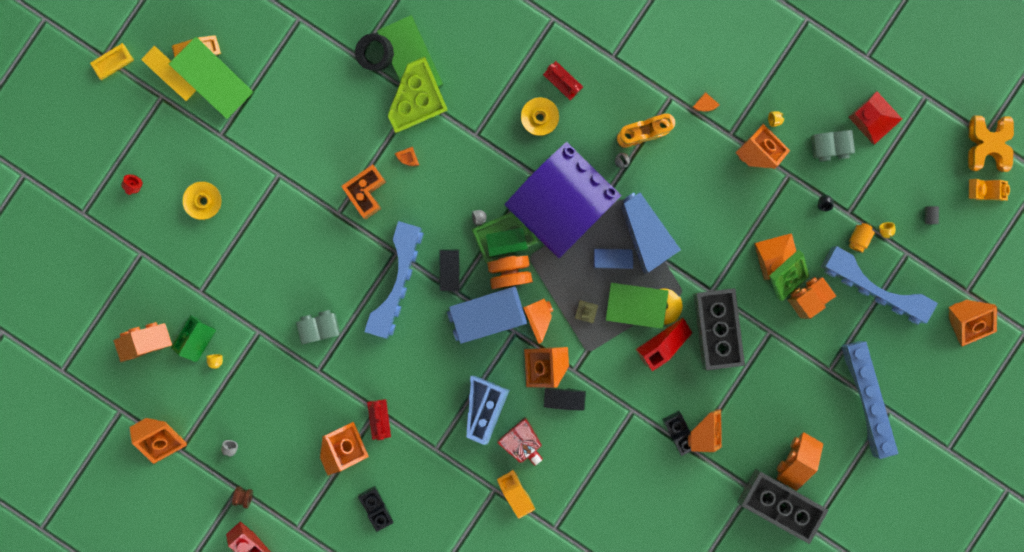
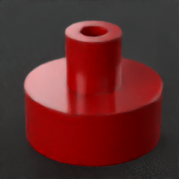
(131, 184)

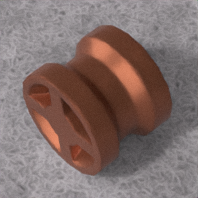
(242, 497)

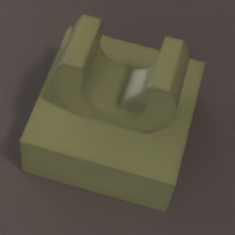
(586, 311)

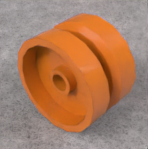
(509, 271)

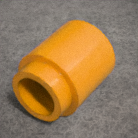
(861, 237)

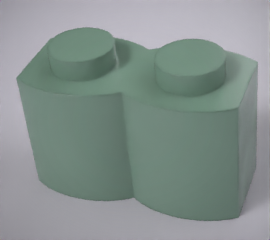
(833, 145)
(318, 328)

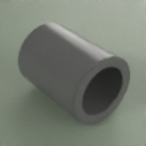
(932, 215)

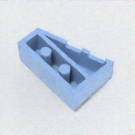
(484, 408)

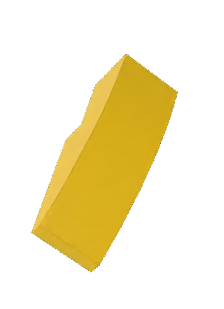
(160, 65)

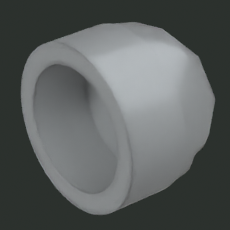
(618, 162)
(478, 217)
(229, 444)

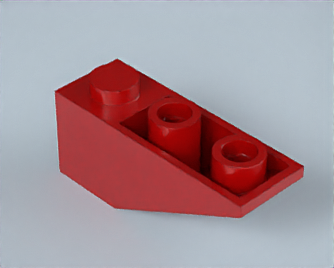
(664, 345)
(244, 540)

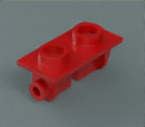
(562, 80)
(379, 419)

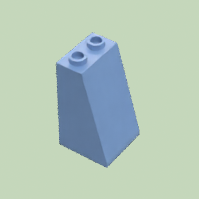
(648, 233)
(487, 315)

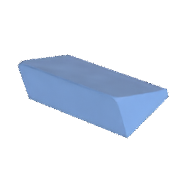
(613, 258)

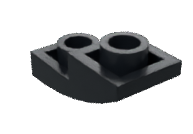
(449, 270)
(564, 399)
(678, 431)
(375, 508)

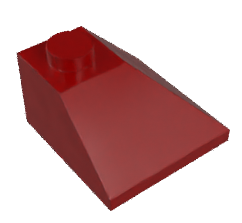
(875, 118)

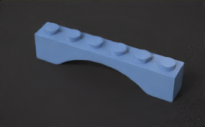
(405, 240)
(843, 264)
(878, 425)

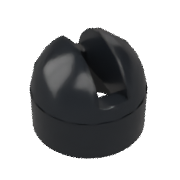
(825, 203)

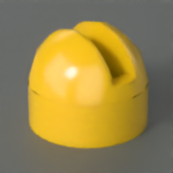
(775, 118)
(887, 229)
(214, 361)

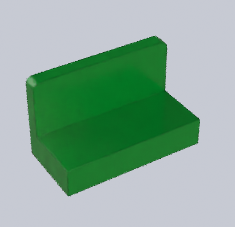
(506, 242)
(193, 339)

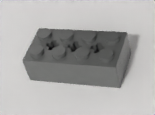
(729, 336)
(785, 518)

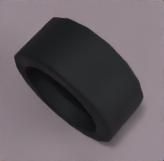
(361, 47)

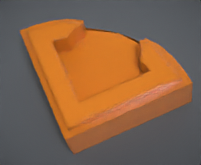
(705, 104)
(407, 157)

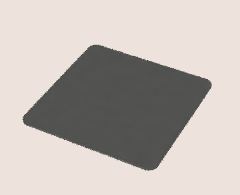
(576, 279)

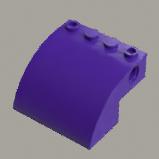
(562, 199)

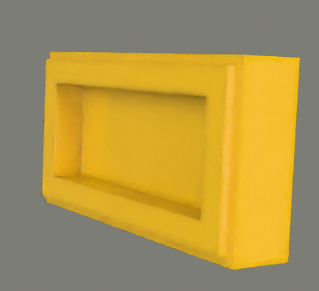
(111, 61)

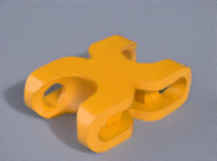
(645, 130)
(991, 143)

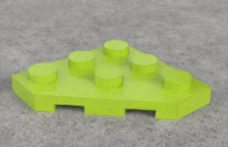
(415, 97)

